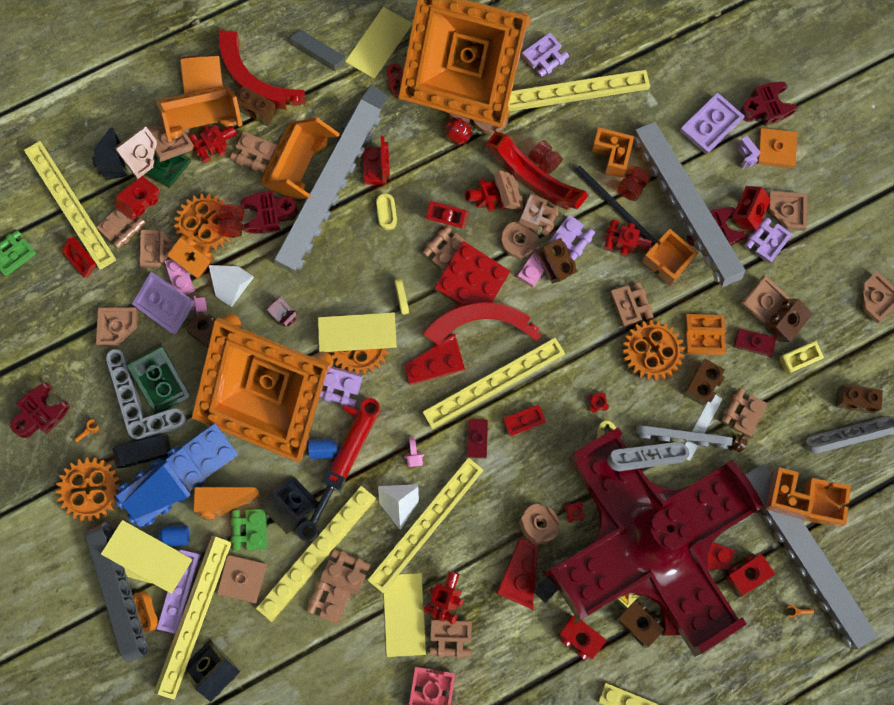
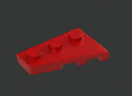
(519, 578)

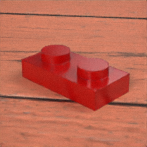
(78, 257)
(524, 421)

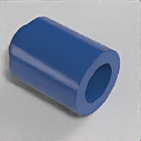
(322, 448)
(175, 535)

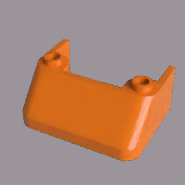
(198, 109)
(294, 155)

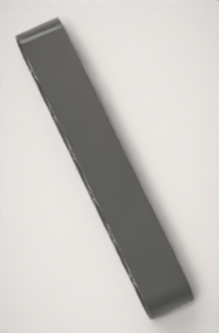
(117, 596)

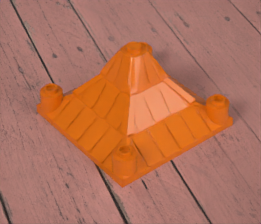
(464, 58)
(260, 389)

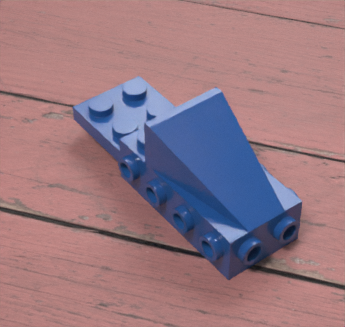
(174, 476)

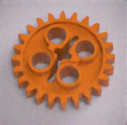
(192, 214)
(373, 356)
(638, 359)
(89, 507)

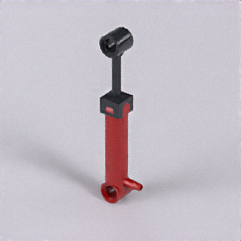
(336, 475)

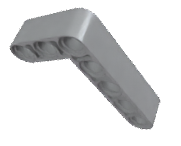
(133, 403)

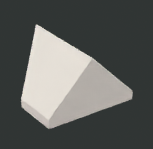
(229, 282)
(398, 501)

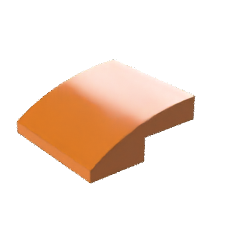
(200, 73)
(705, 334)

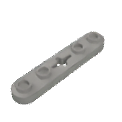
(850, 435)
(703, 440)
(634, 457)

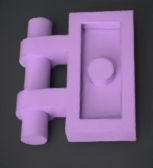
(542, 50)
(569, 231)
(772, 244)
(344, 381)

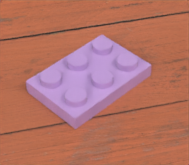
(712, 123)
(163, 303)

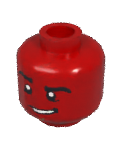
(458, 131)

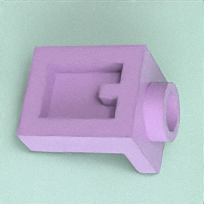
(748, 150)

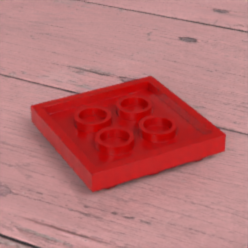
(471, 276)

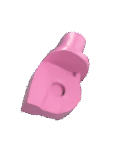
(199, 305)
(414, 458)

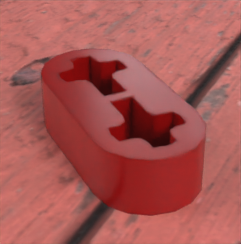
(392, 80)

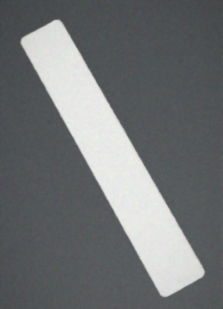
(703, 423)

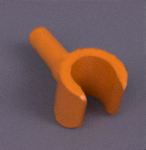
(88, 430)
(799, 611)

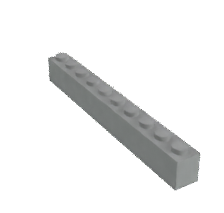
(327, 187)
(688, 205)
(815, 568)

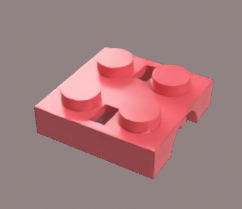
(433, 684)

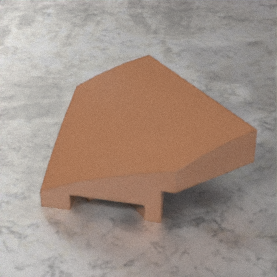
(154, 248)

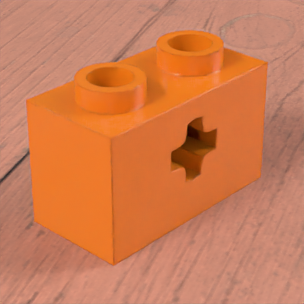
(182, 251)

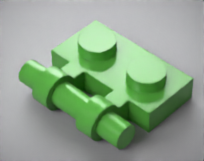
(15, 255)
(255, 530)

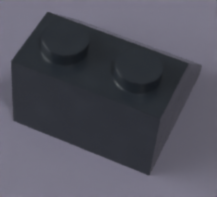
(107, 159)
(289, 505)
(210, 670)

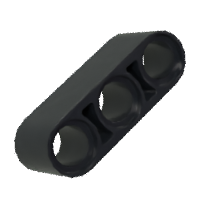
(141, 451)

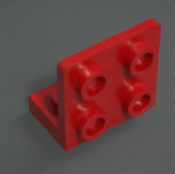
(376, 164)

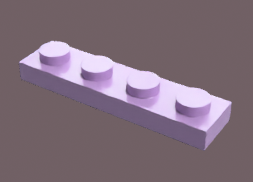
(176, 602)

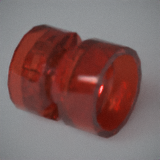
(545, 157)
(633, 183)
(230, 222)

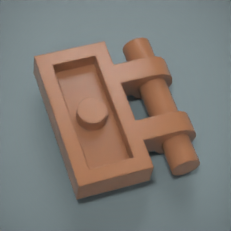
(255, 147)
(509, 191)
(533, 214)
(115, 223)
(443, 256)
(627, 307)
(749, 415)
(344, 577)
(334, 604)
(446, 632)

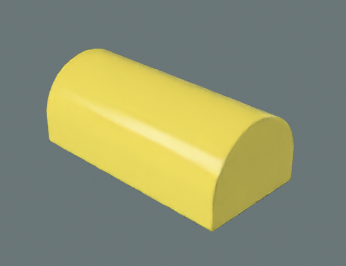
(801, 357)

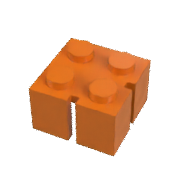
(670, 257)
(827, 502)

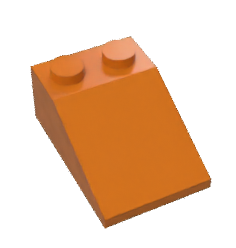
(218, 501)

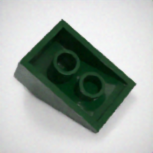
(158, 378)

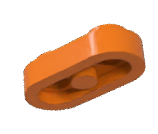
(145, 611)

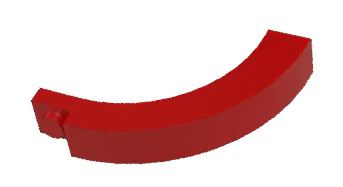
(229, 48)
(531, 176)
(478, 310)

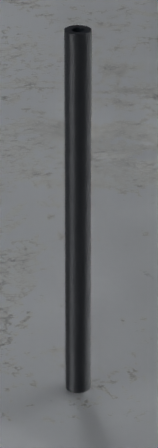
(614, 204)

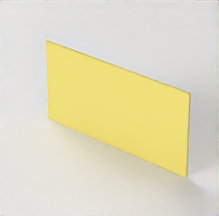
(378, 42)
(357, 332)
(146, 556)
(405, 616)

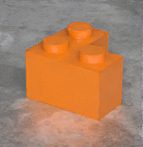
(616, 147)
(783, 497)

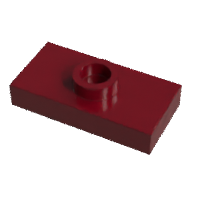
(755, 342)
(477, 438)

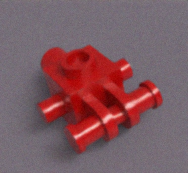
(212, 141)
(485, 195)
(626, 239)
(446, 598)

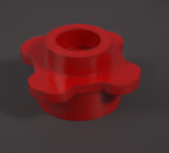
(598, 397)
(578, 507)

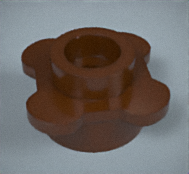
(738, 443)

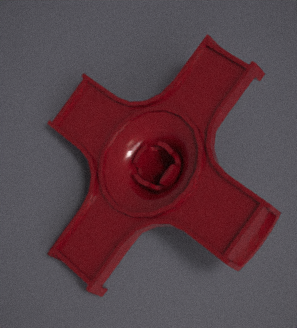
(656, 543)

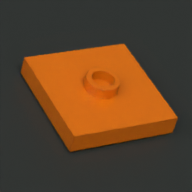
(777, 148)

